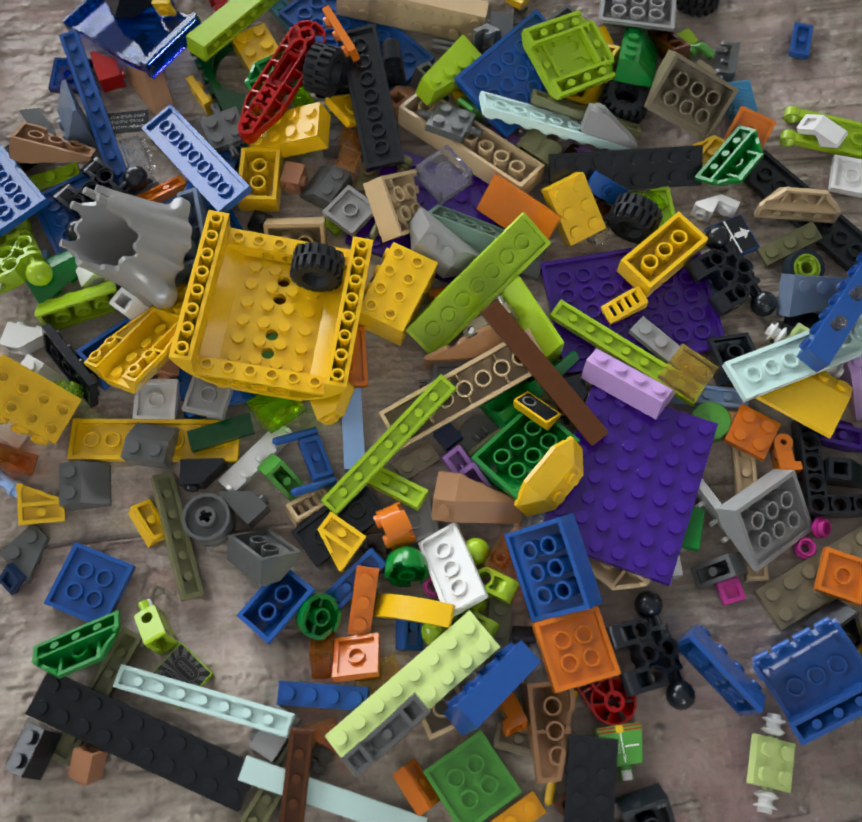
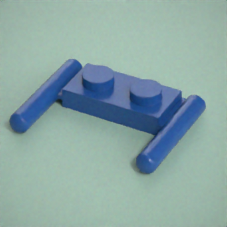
(314, 457)

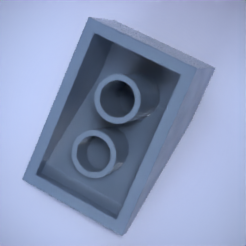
(72, 118)

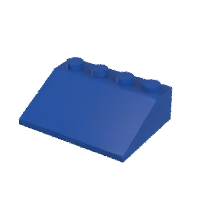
(553, 568)
(721, 672)

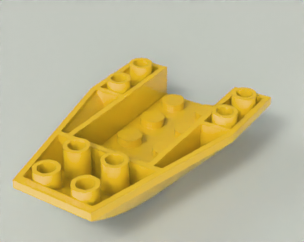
(138, 348)

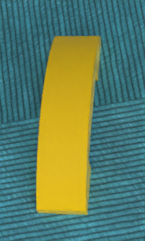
(414, 609)

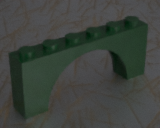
(225, 98)

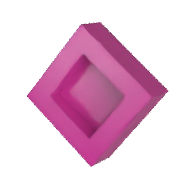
(730, 591)

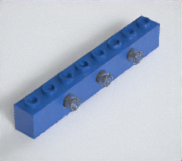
(834, 322)

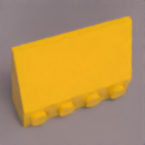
(812, 401)

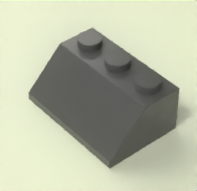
(262, 555)

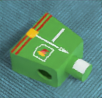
(629, 746)

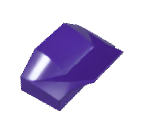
(845, 438)

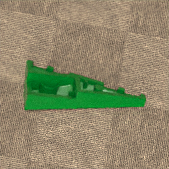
(63, 272)
(501, 408)

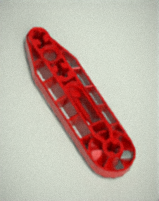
(279, 82)
(601, 694)

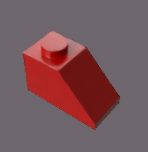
(108, 72)

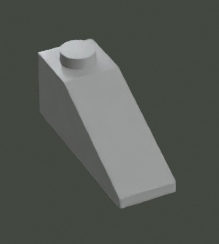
(603, 124)

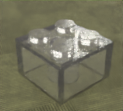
(444, 174)

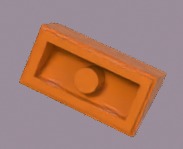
(416, 787)

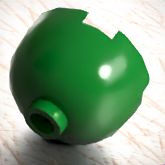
(406, 566)
(318, 616)

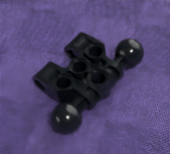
(101, 174)
(729, 275)
(650, 640)

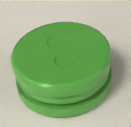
(716, 413)

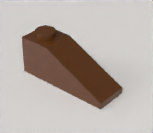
(669, 41)

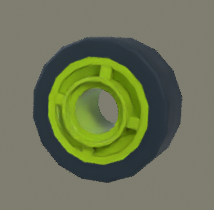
(808, 259)

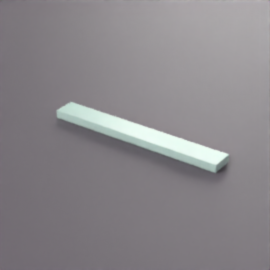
(204, 700)
(326, 796)

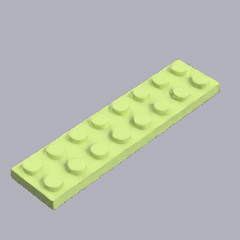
(429, 674)

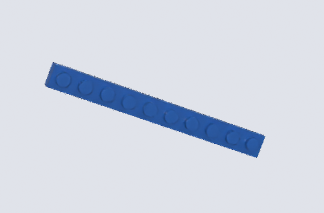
(93, 102)

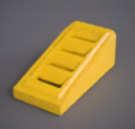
(641, 304)

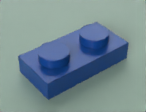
(800, 41)

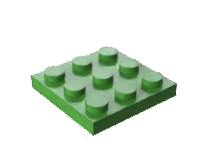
(472, 780)

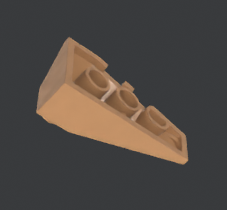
(153, 91)
(35, 145)
(465, 348)
(547, 728)

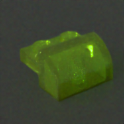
(273, 411)

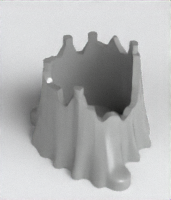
(132, 242)

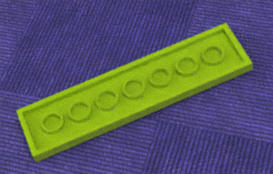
(478, 284)

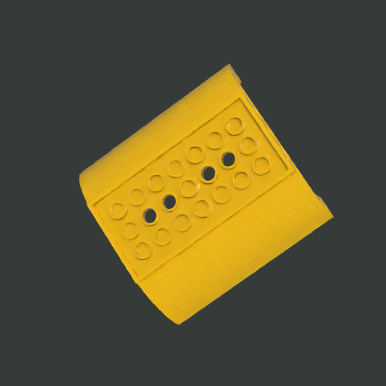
(233, 310)

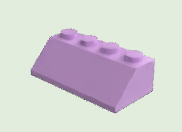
(627, 383)

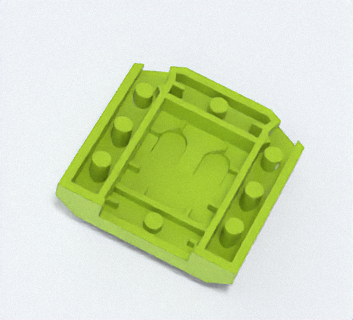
(568, 54)

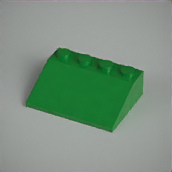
(516, 452)

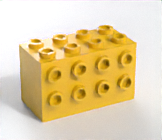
(396, 292)
(33, 403)

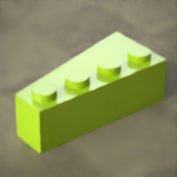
(440, 77)

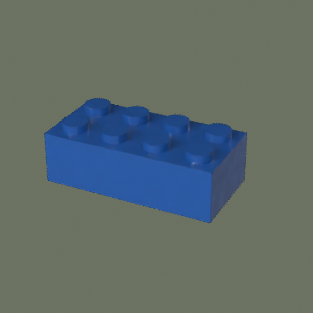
(490, 687)

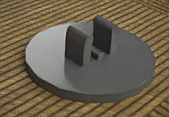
(475, 430)

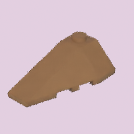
(468, 501)

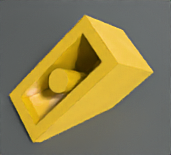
(332, 408)

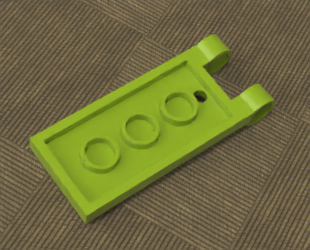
(850, 146)

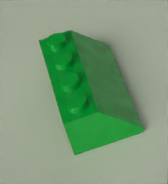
(636, 58)

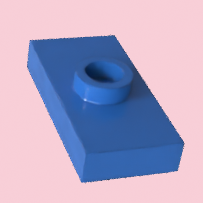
(605, 187)

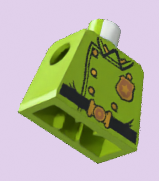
(155, 628)

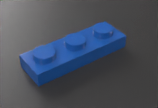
(343, 588)

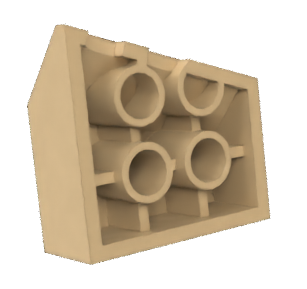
(393, 203)

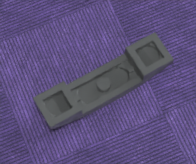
(386, 735)

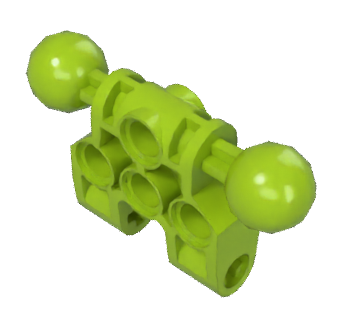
(22, 259)
(500, 588)

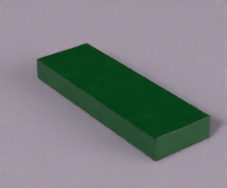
(220, 432)

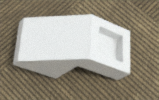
(826, 131)
(722, 204)

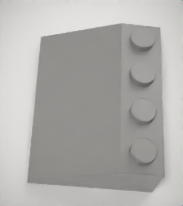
(639, 13)
(766, 517)

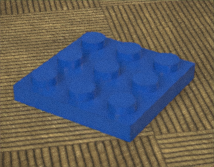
(89, 583)

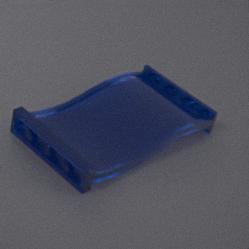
(142, 42)

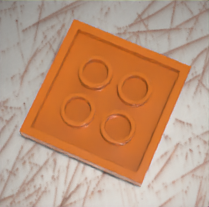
(576, 649)

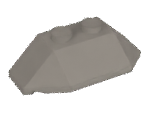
(440, 244)

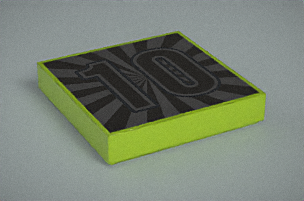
(185, 667)

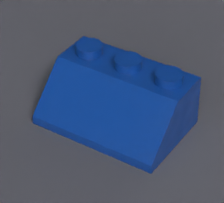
(275, 606)

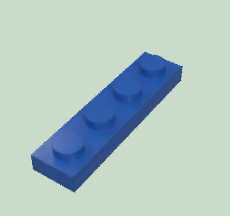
(321, 695)

